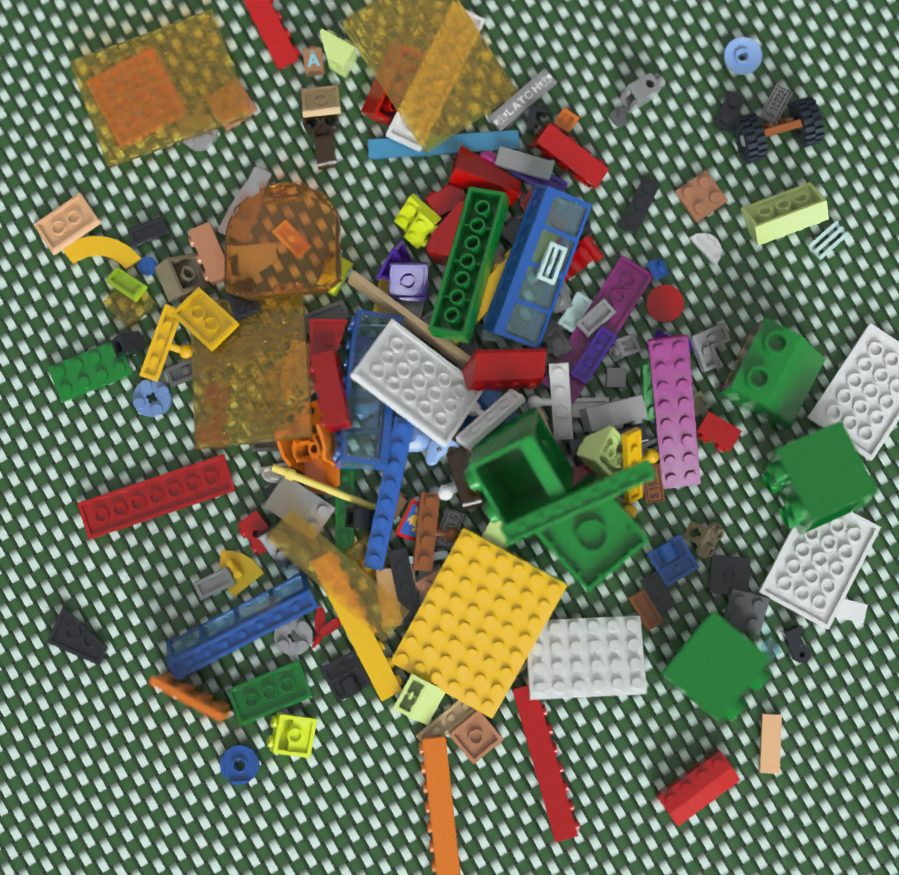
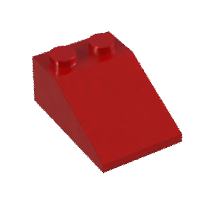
(443, 236)

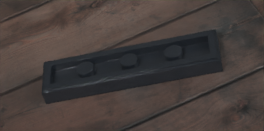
(404, 582)

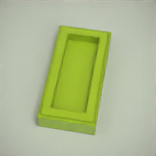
(126, 284)

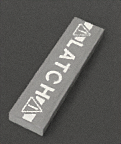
(522, 100)

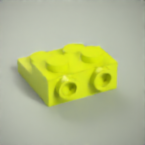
(417, 221)
(291, 734)

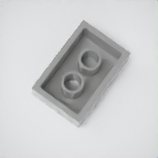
(614, 413)

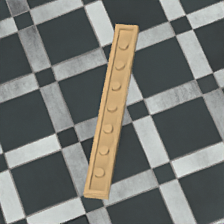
(409, 319)
(451, 717)

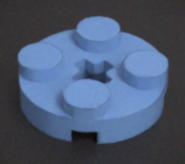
(156, 408)

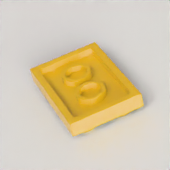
(205, 319)

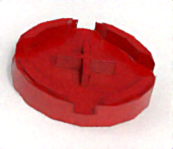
(664, 303)

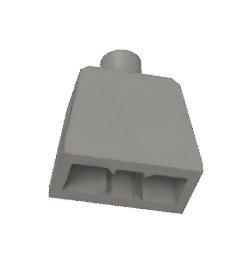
(641, 91)

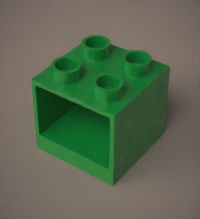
(519, 468)
(819, 478)
(595, 539)
(718, 668)

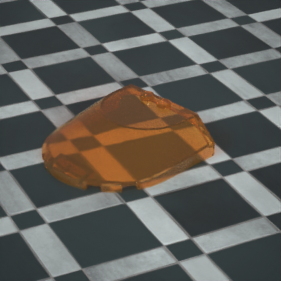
(283, 244)

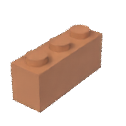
(209, 252)

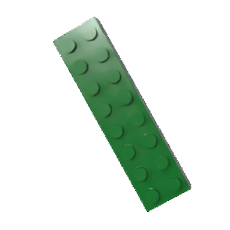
(469, 265)

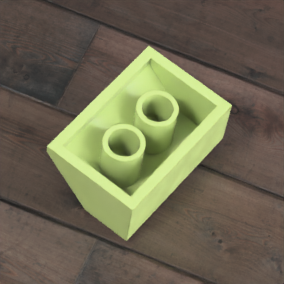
(602, 452)

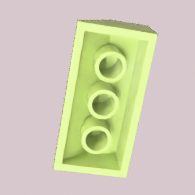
(785, 213)

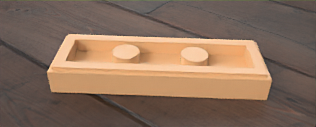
(770, 743)

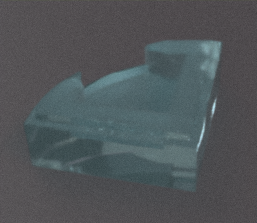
(770, 648)

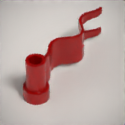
(583, 256)

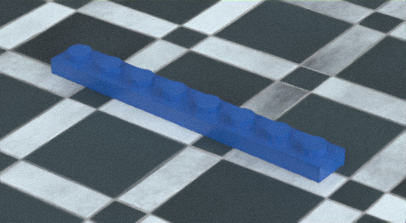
(389, 494)

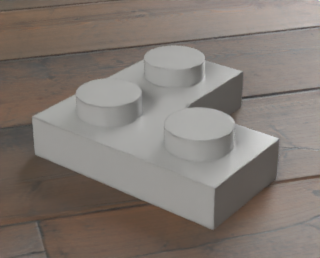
(705, 343)

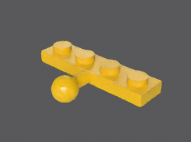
(161, 344)
(633, 454)

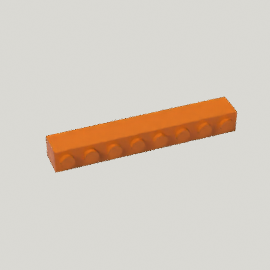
(439, 805)

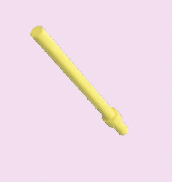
(291, 474)

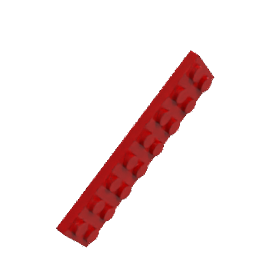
(156, 497)

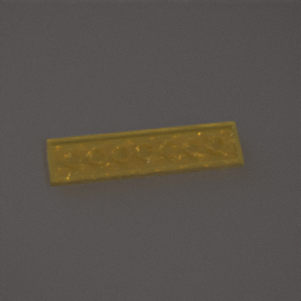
(337, 575)

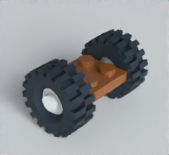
(804, 121)

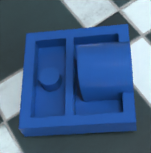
(672, 560)

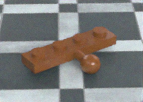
(427, 532)

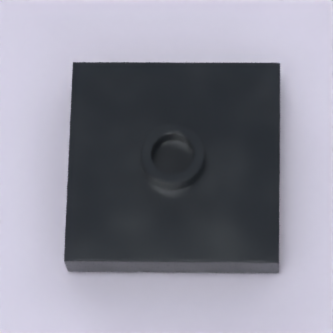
(728, 573)

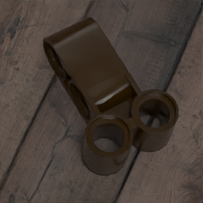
(323, 140)

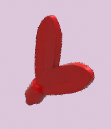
(321, 629)

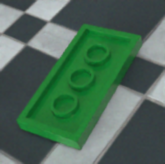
(88, 372)
(270, 693)

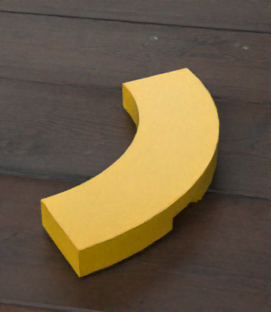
(102, 246)

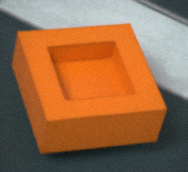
(566, 120)

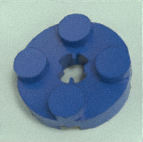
(232, 772)

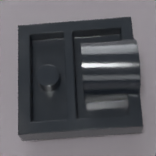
(346, 676)

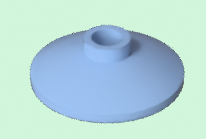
(743, 47)

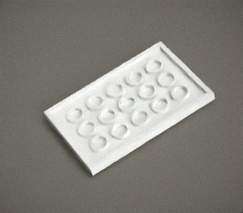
(416, 383)
(864, 392)
(819, 567)
(587, 658)

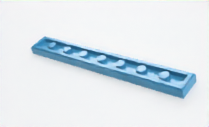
(476, 142)

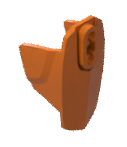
(313, 454)

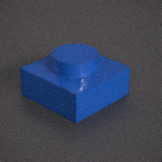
(658, 268)

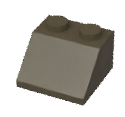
(181, 276)

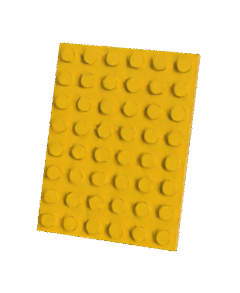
(478, 622)

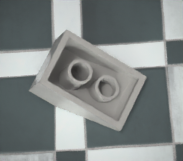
(294, 496)

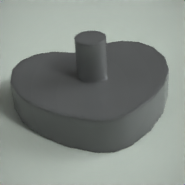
(618, 116)

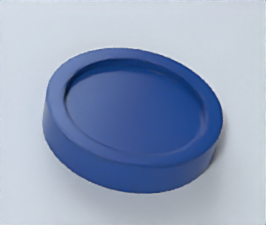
(147, 266)

